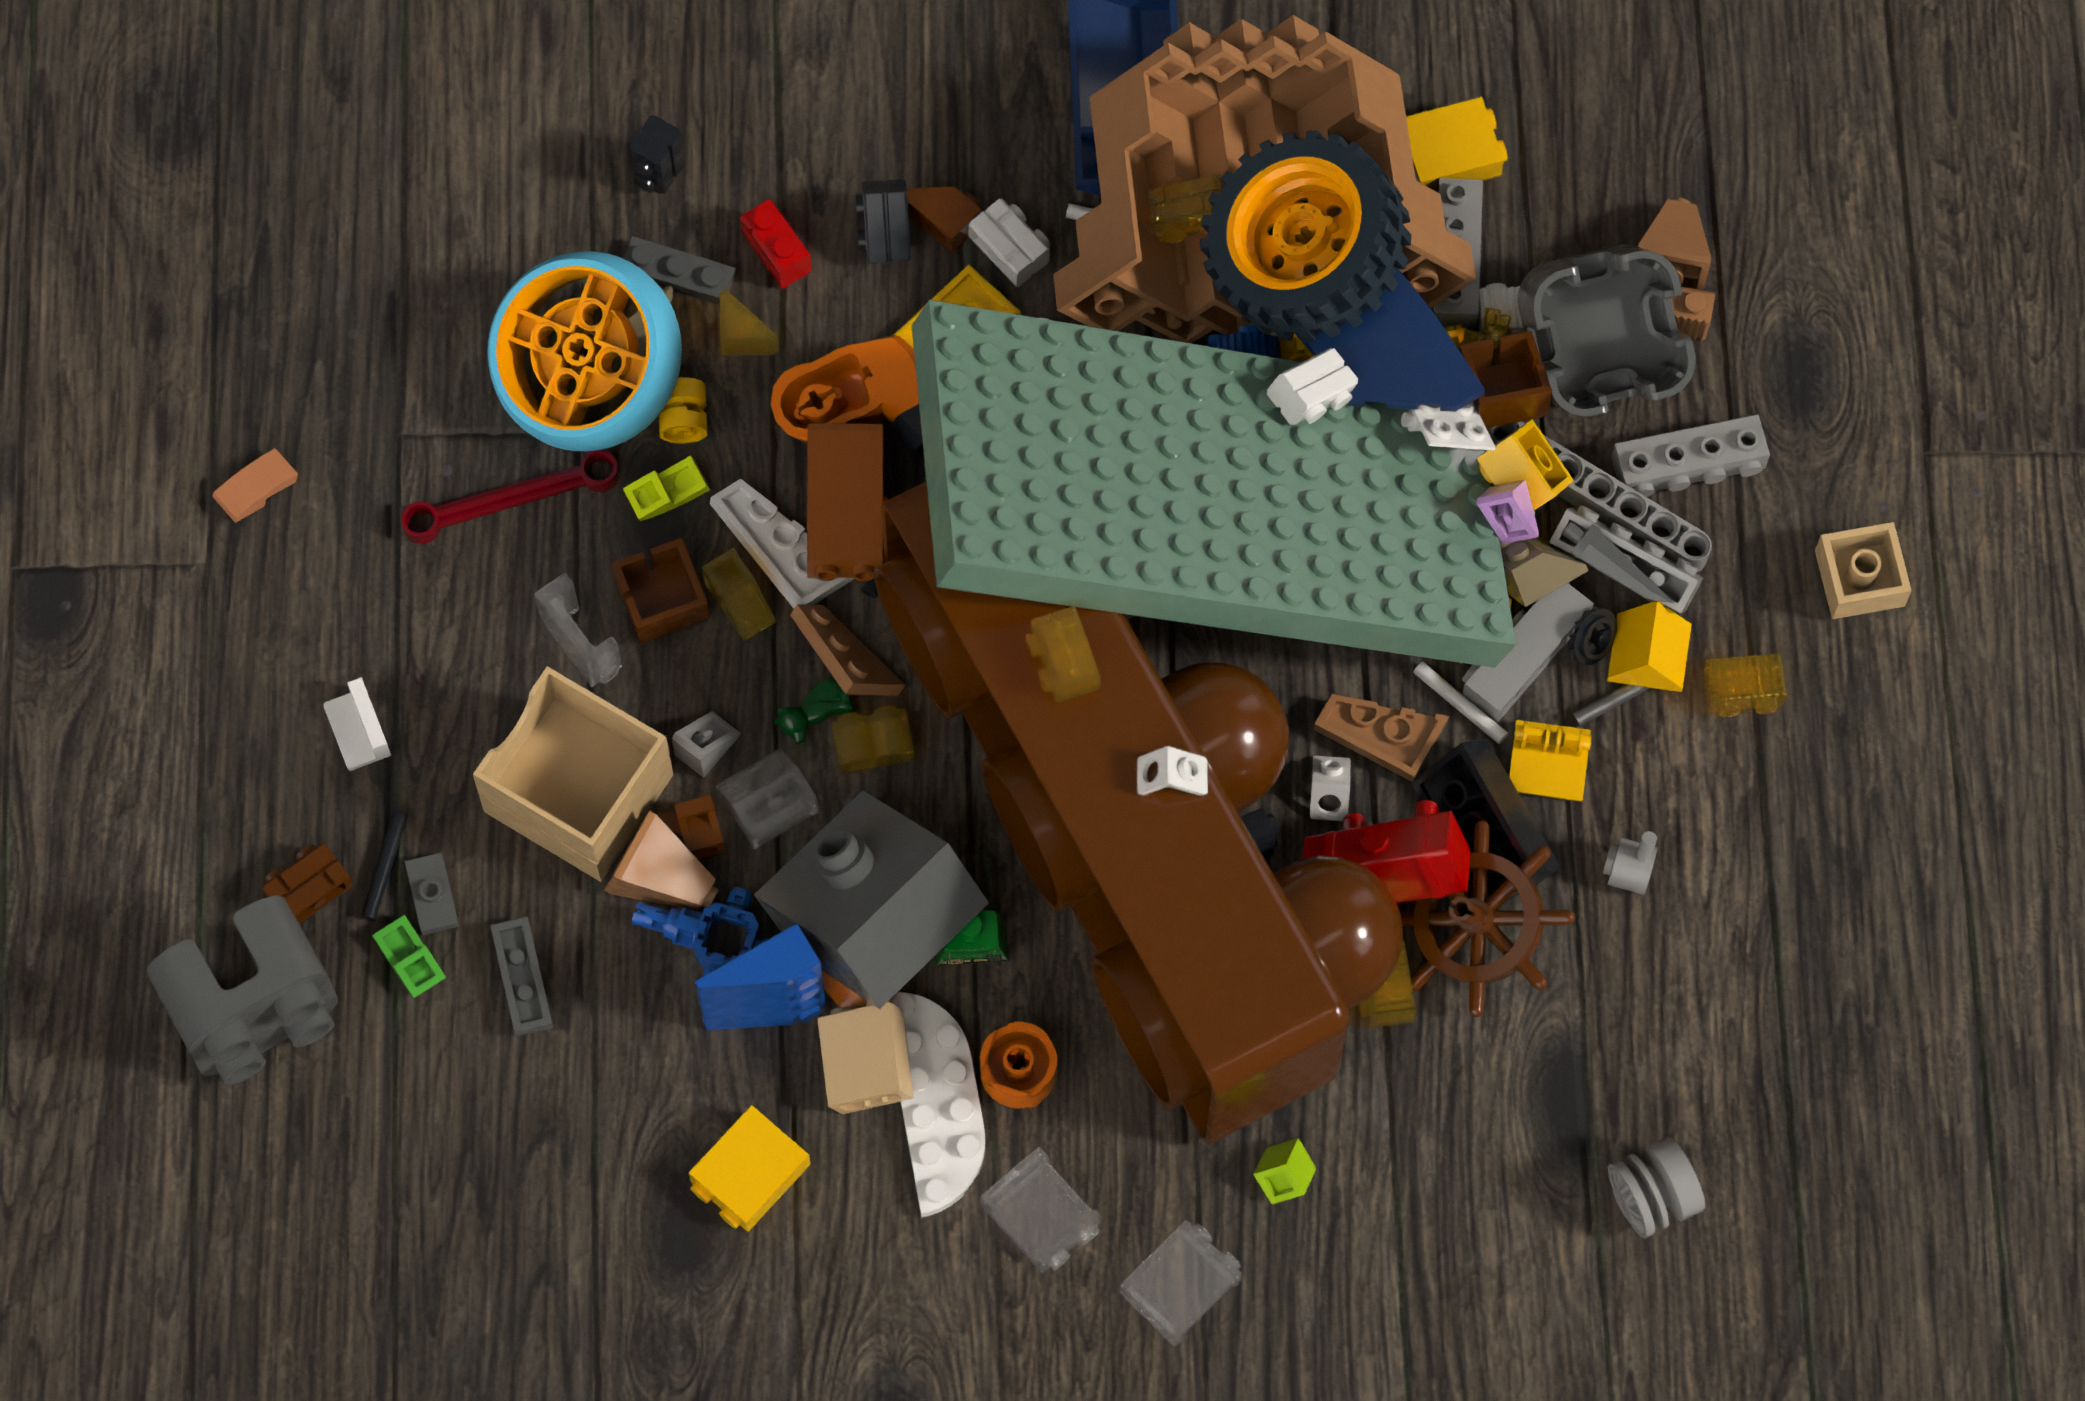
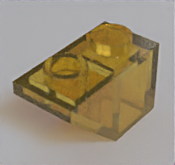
(737, 594)

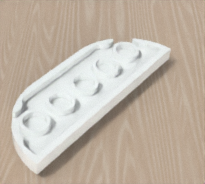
(945, 1115)

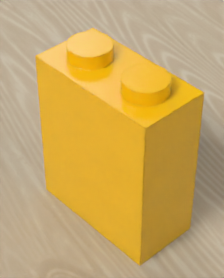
(1456, 143)
(748, 1169)

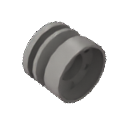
(1661, 1185)

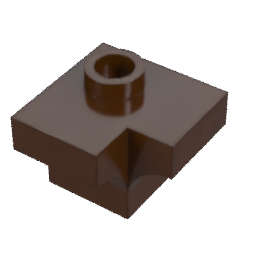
(696, 827)

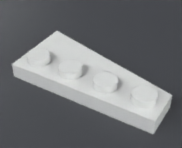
(773, 543)

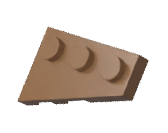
(844, 654)

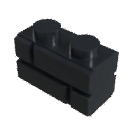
(657, 155)
(886, 221)

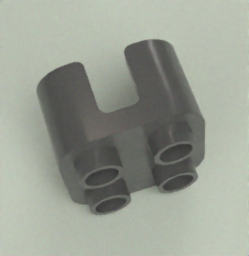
(1607, 327)
(235, 1026)

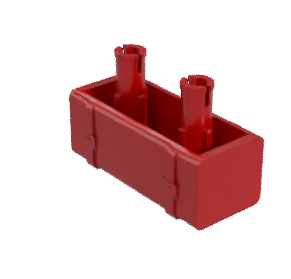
(1410, 855)

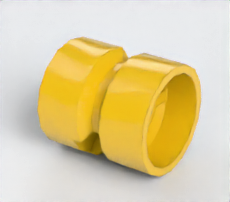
(683, 414)

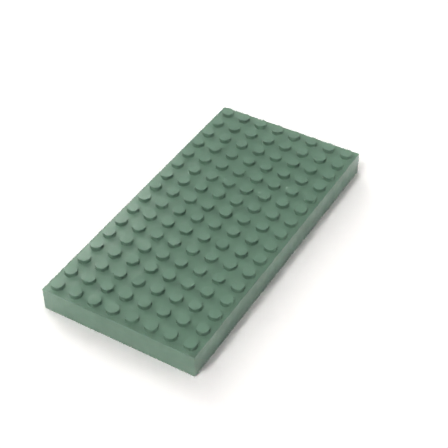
(1182, 494)

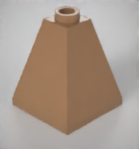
(1680, 239)
(661, 870)

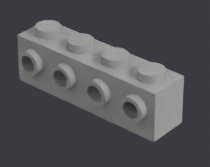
(1463, 218)
(1692, 456)
(1674, 579)

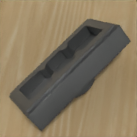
(432, 894)

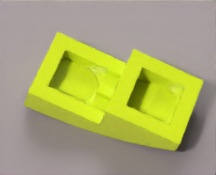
(667, 490)

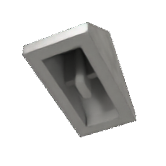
(704, 742)

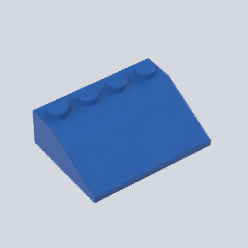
(764, 986)

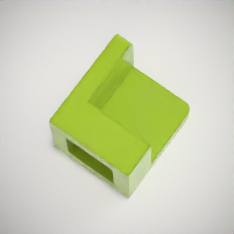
(1285, 1171)

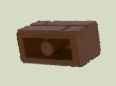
(309, 881)

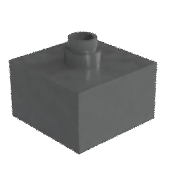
(873, 897)

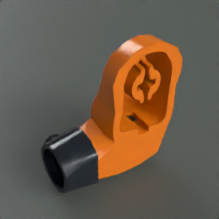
(853, 387)

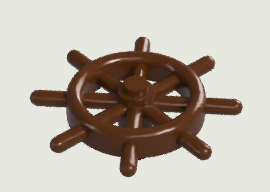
(1480, 919)

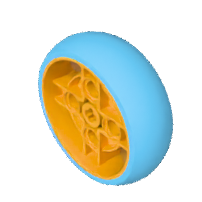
(607, 287)

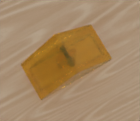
(742, 331)

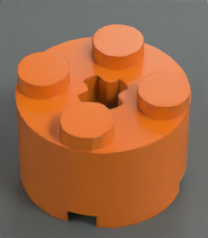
(1003, 1050)

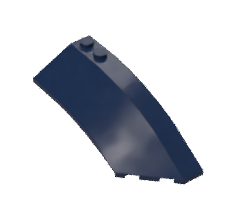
(1104, 44)
(1402, 354)

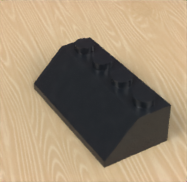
(1476, 789)

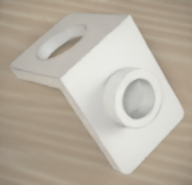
(1175, 769)
(1330, 777)

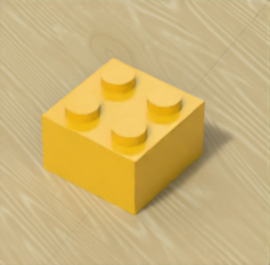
(1526, 457)

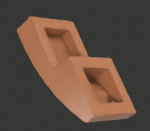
(253, 484)

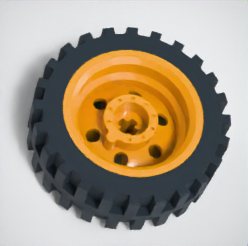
(1304, 236)

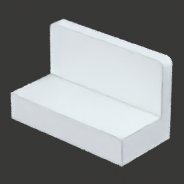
(356, 727)

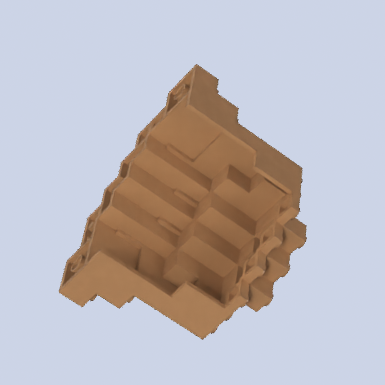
(1192, 117)

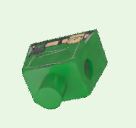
(978, 942)

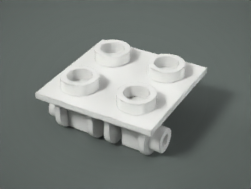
(1448, 428)

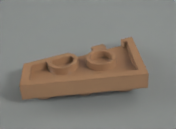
(1382, 734)

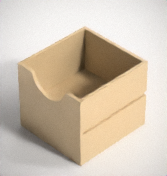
(574, 774)

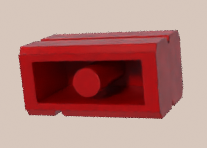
(775, 243)

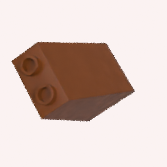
(844, 500)

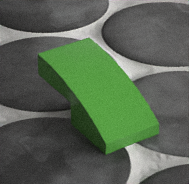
(408, 956)

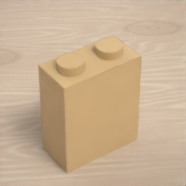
(865, 1057)

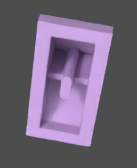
(1509, 511)

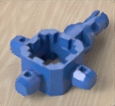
(692, 928)

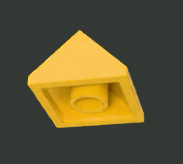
(1650, 648)

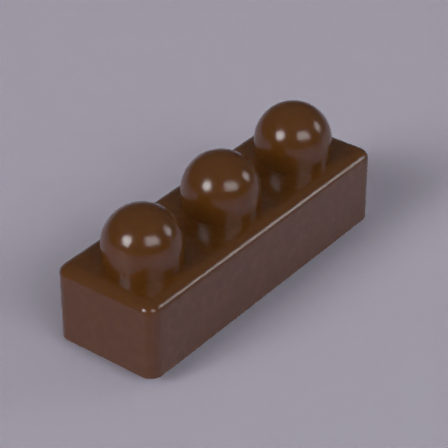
(1205, 959)

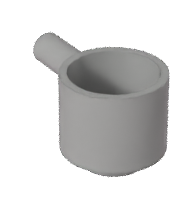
(1631, 863)

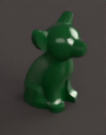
(820, 703)

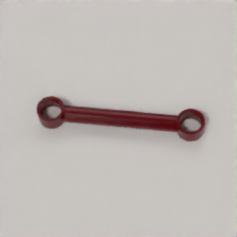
(510, 496)

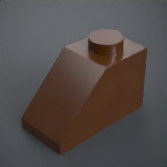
(943, 213)

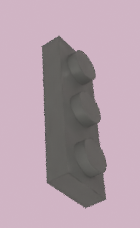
(681, 270)
(521, 976)

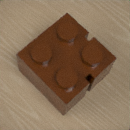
(1509, 383)
(663, 597)

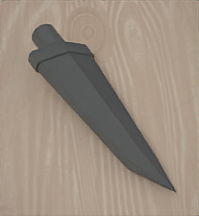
(1605, 557)

